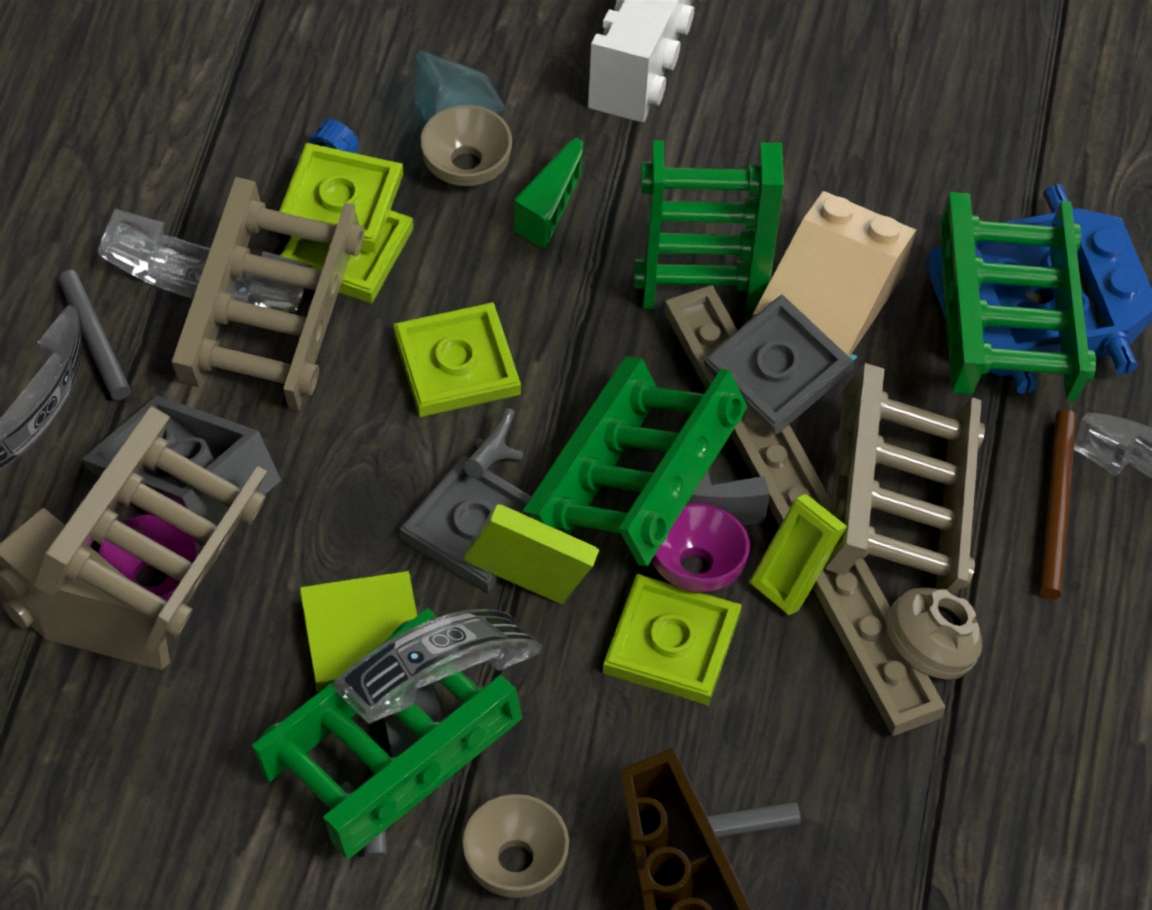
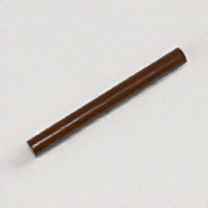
(1058, 505)

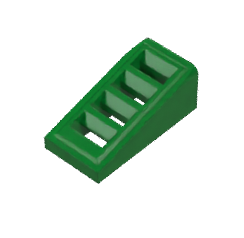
(546, 197)

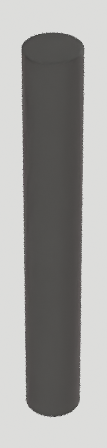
(94, 336)
(751, 820)

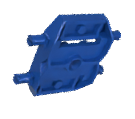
(1112, 274)

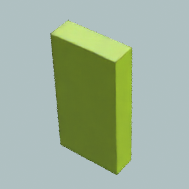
(797, 554)

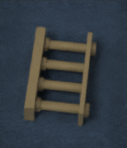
(231, 260)
(124, 485)
(857, 491)

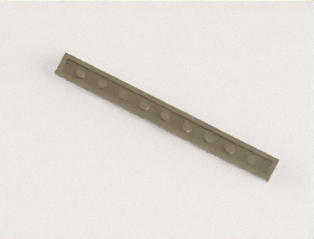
(850, 600)

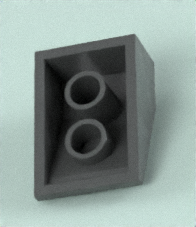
(203, 438)

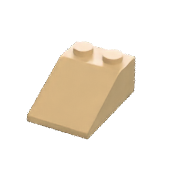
(841, 268)

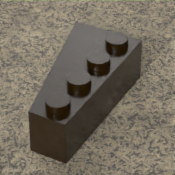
(674, 842)

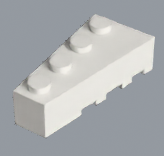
(634, 53)

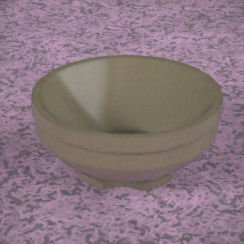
(466, 131)
(928, 638)
(520, 823)

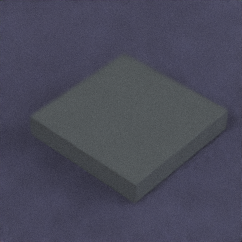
(780, 363)
(454, 515)

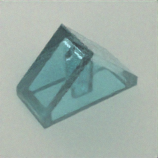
(449, 84)

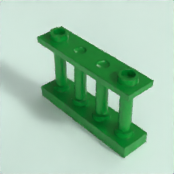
(753, 244)
(969, 314)
(614, 426)
(398, 781)

